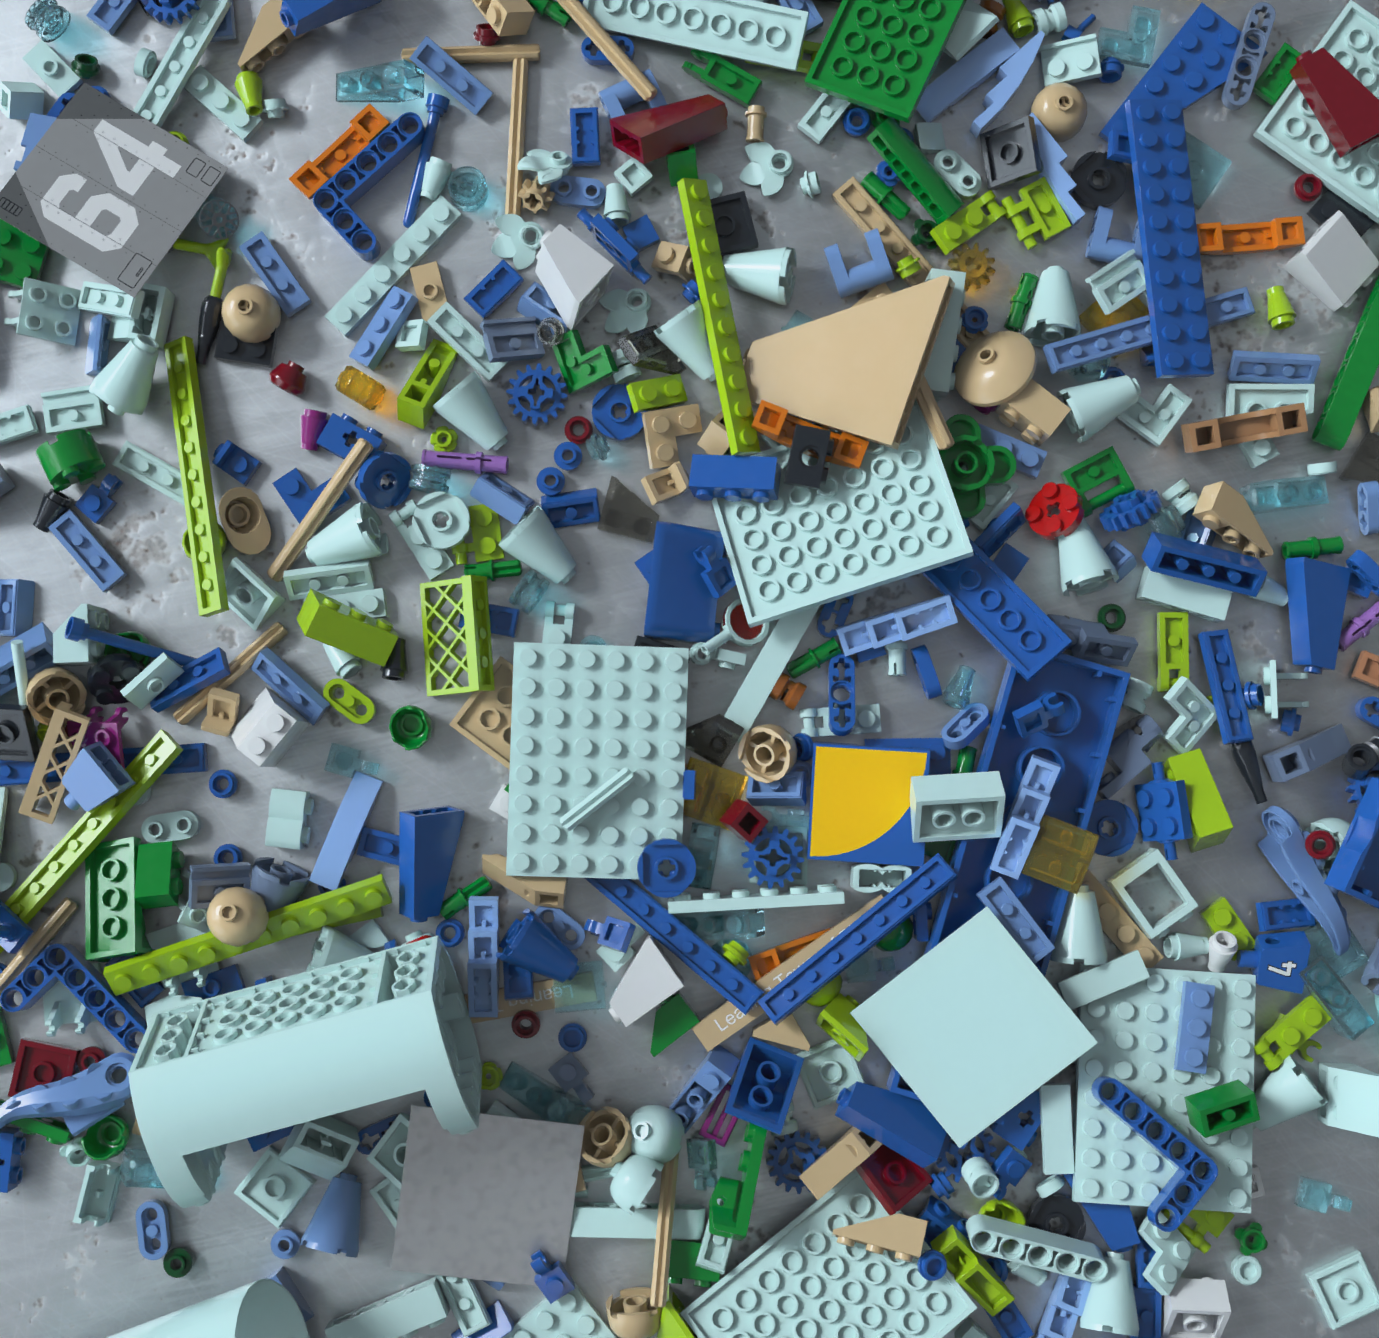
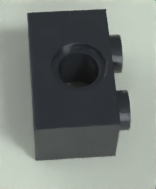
(806, 439)

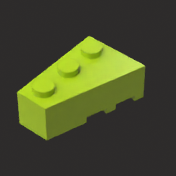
(346, 628)
(1207, 811)

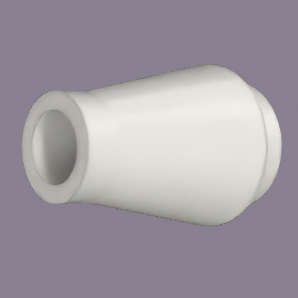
(1221, 950)

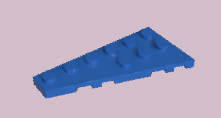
(1189, 66)

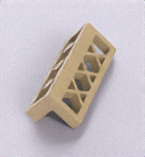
(47, 757)

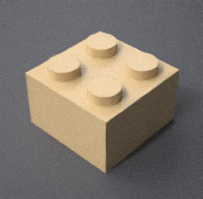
(1033, 413)

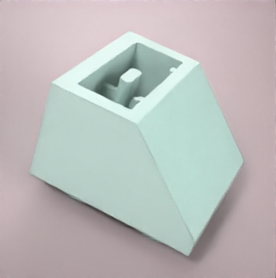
(153, 317)
(81, 652)
(321, 1146)

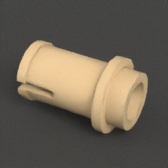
(755, 123)

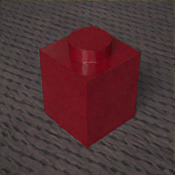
(743, 820)

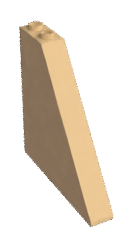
(853, 366)

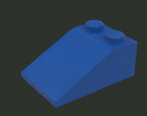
(764, 1085)

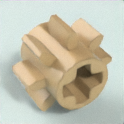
(536, 195)

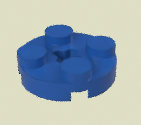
(603, 413)
(370, 476)
(1123, 833)
(654, 879)

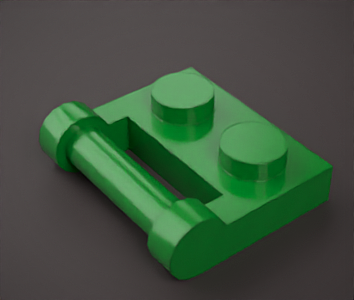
(1094, 472)

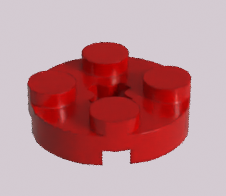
(1048, 498)

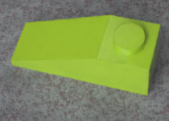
(426, 384)

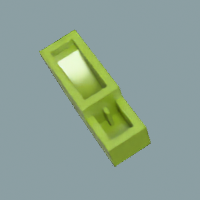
(972, 1271)

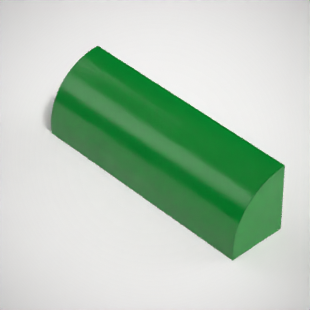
(915, 170)

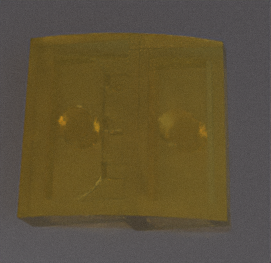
(715, 792)
(1060, 854)

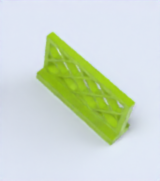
(475, 634)

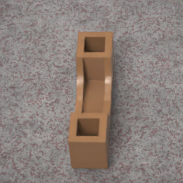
(1244, 427)

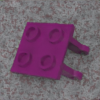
(107, 732)

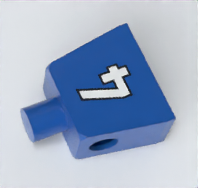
(1278, 960)

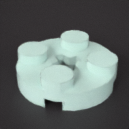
(448, 505)

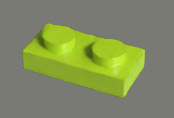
(657, 393)
(1222, 917)

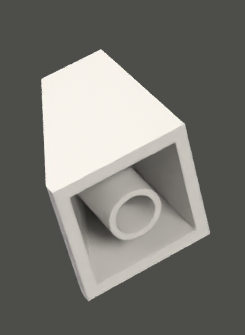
(1334, 263)
(571, 274)
(268, 729)
(645, 983)

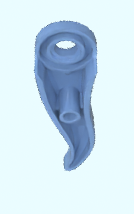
(1304, 874)
(73, 1095)

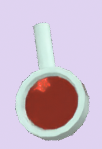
(736, 629)

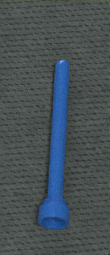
(436, 107)
(79, 630)

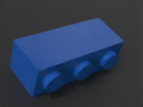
(735, 477)

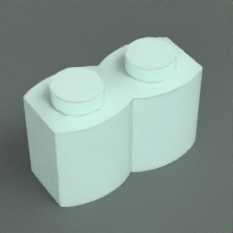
(288, 818)
(872, 878)

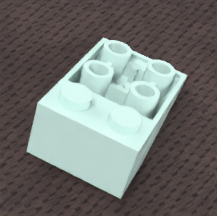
(1351, 1097)

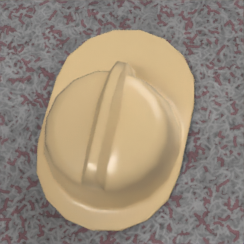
(244, 520)

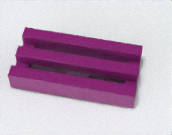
(713, 1135)

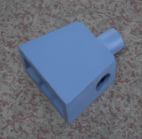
(94, 778)

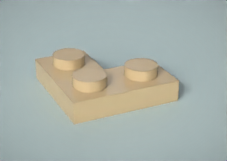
(661, 430)

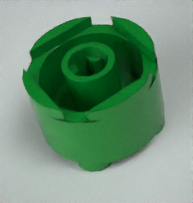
(71, 459)

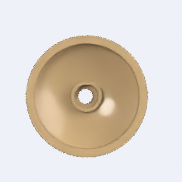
(995, 368)

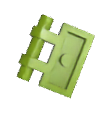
(1044, 210)
(485, 534)
(1207, 1221)

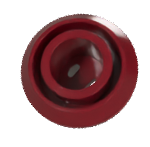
(289, 378)

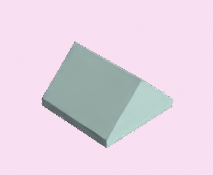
(250, 594)

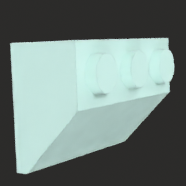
(956, 806)

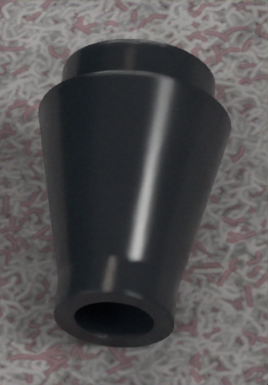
(52, 507)
(396, 665)

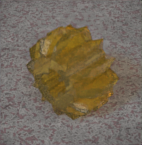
(965, 258)
(360, 387)

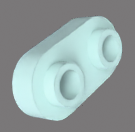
(957, 173)
(170, 826)

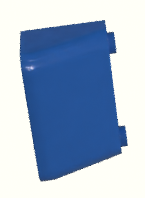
(678, 598)

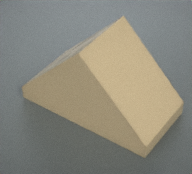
(785, 1033)

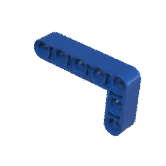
(365, 181)
(85, 993)
(1162, 1144)

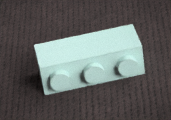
(1184, 596)

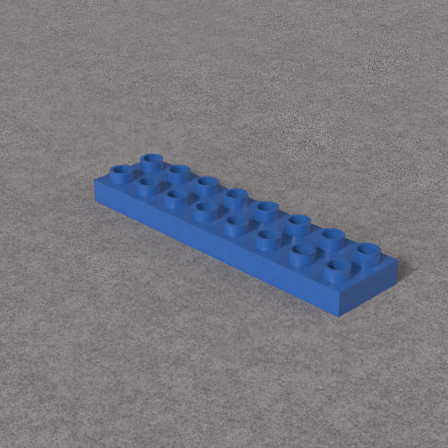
(1074, 740)

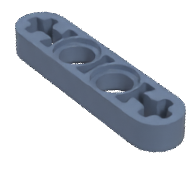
(1249, 56)

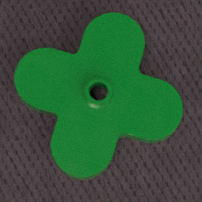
(983, 465)

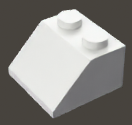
(1195, 1309)

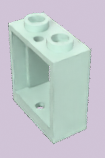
(1134, 870)

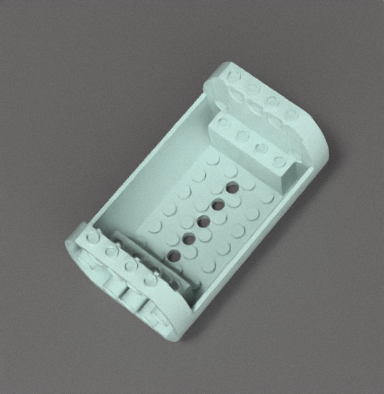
(300, 1055)

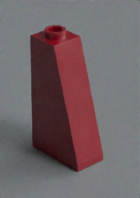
(1338, 100)
(668, 128)

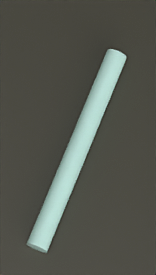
(20, 671)

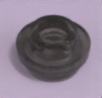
(544, 331)

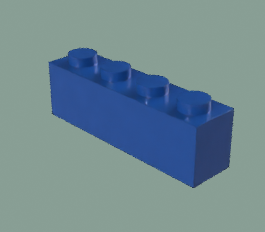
(1204, 564)

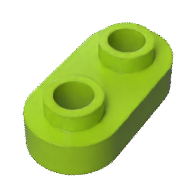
(350, 702)

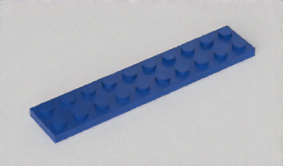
(1169, 238)

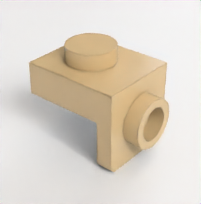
(674, 260)
(666, 483)
(221, 712)

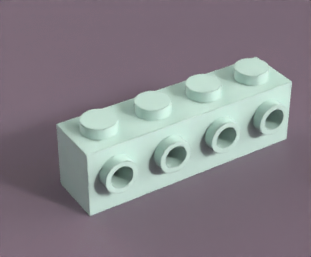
(395, 1315)

